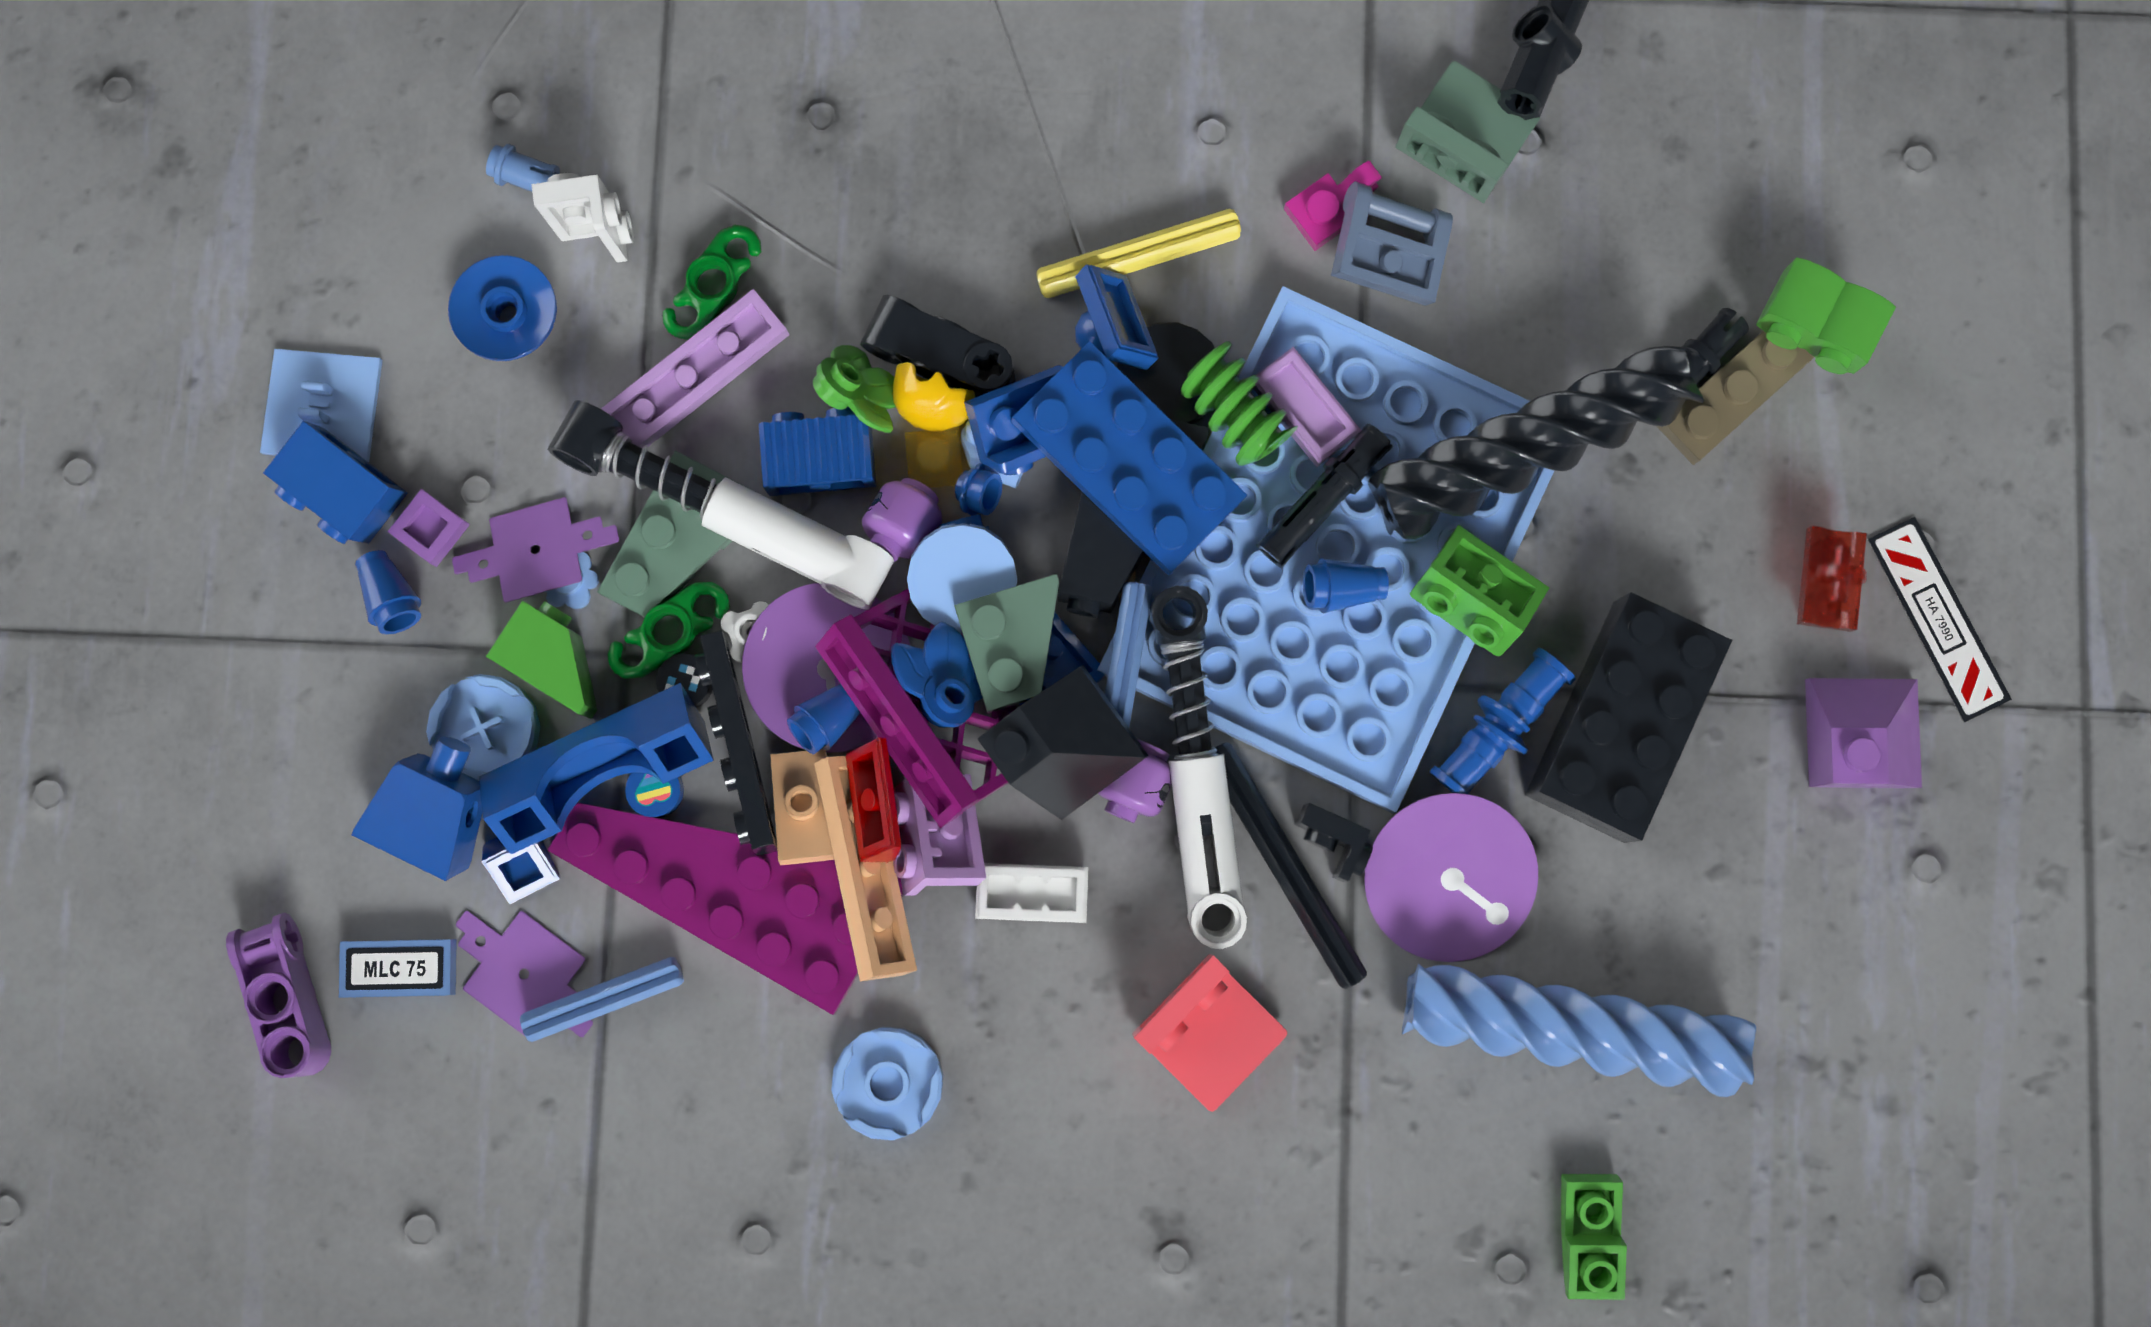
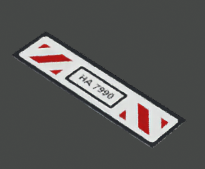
(1939, 619)

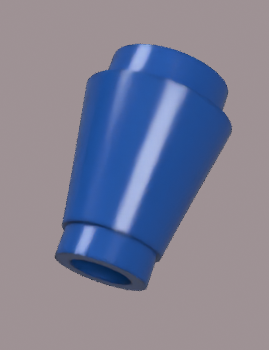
(1342, 585)
(386, 594)
(822, 719)

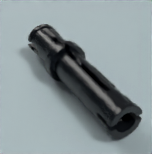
(1339, 479)

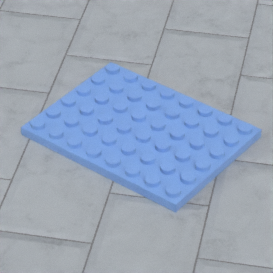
(1363, 684)

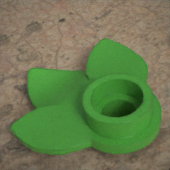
(852, 382)

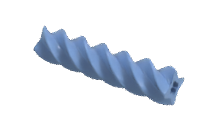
(1567, 1025)

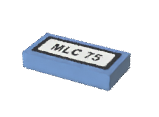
(397, 968)

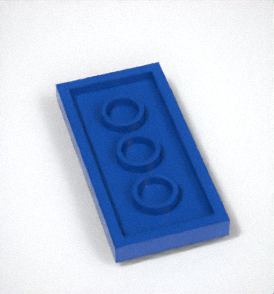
(1128, 458)

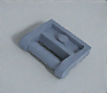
(1386, 259)

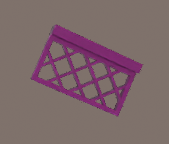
(895, 714)

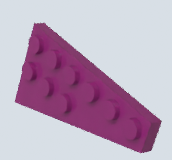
(762, 913)

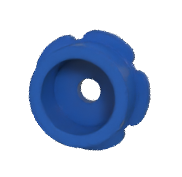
(978, 490)

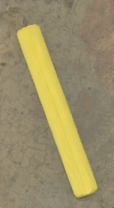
(1143, 251)

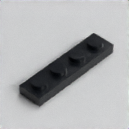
(741, 767)

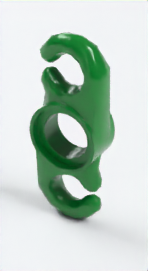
(713, 257)
(680, 606)

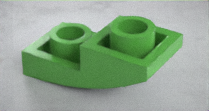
(1591, 1236)

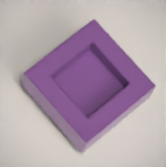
(428, 528)

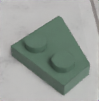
(1010, 640)

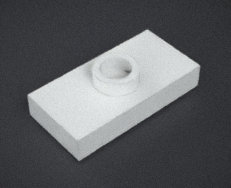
(1033, 893)

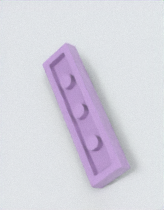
(697, 370)

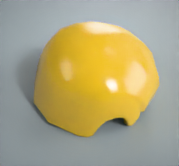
(928, 402)

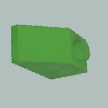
(547, 656)

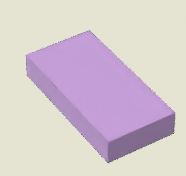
(1320, 418)

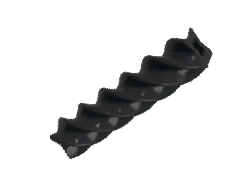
(1544, 433)

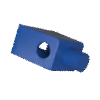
(427, 811)

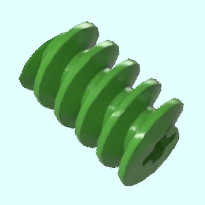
(1235, 406)

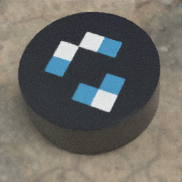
(683, 669)

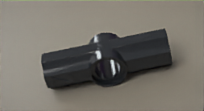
(1545, 50)

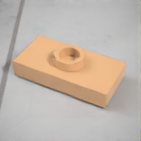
(799, 809)

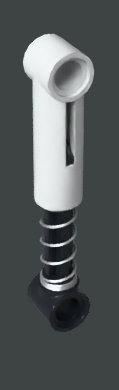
(842, 564)
(1198, 776)

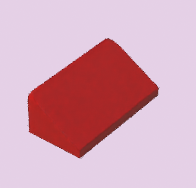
(873, 802)

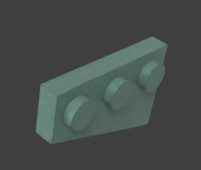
(662, 549)

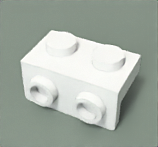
(584, 209)

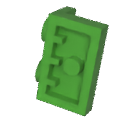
(1479, 592)

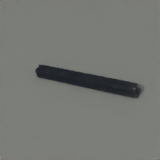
(1290, 872)

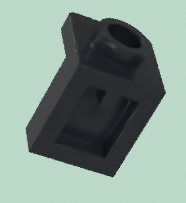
(1328, 830)

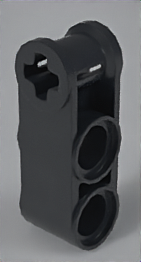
(934, 345)

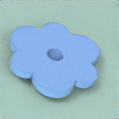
(577, 594)

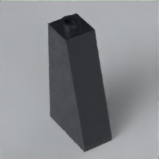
(1101, 554)

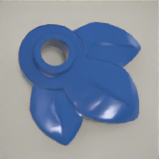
(938, 672)

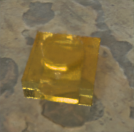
(934, 457)

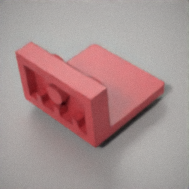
(1210, 1033)

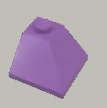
(1863, 733)

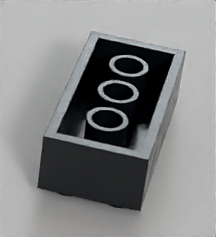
(1628, 718)

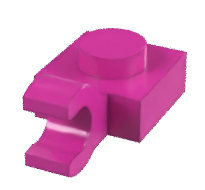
(1319, 207)

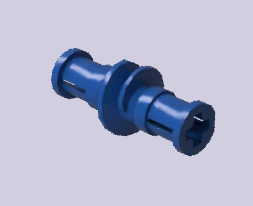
(1503, 723)

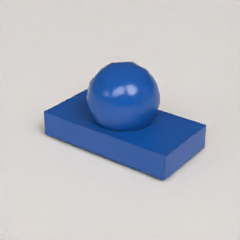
(1113, 319)

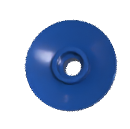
(488, 289)

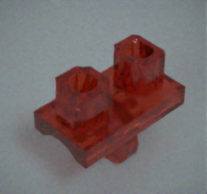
(1832, 579)

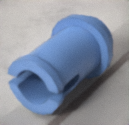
(517, 169)

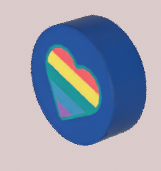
(651, 796)

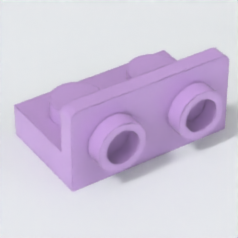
(934, 853)

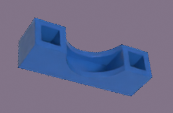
(538, 791)

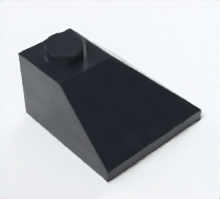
(1063, 744)

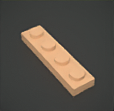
(867, 888)

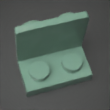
(1465, 132)

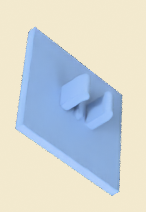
(324, 391)

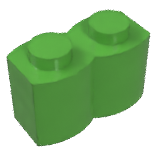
(1825, 317)

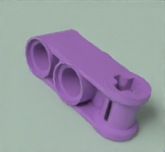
(262, 963)

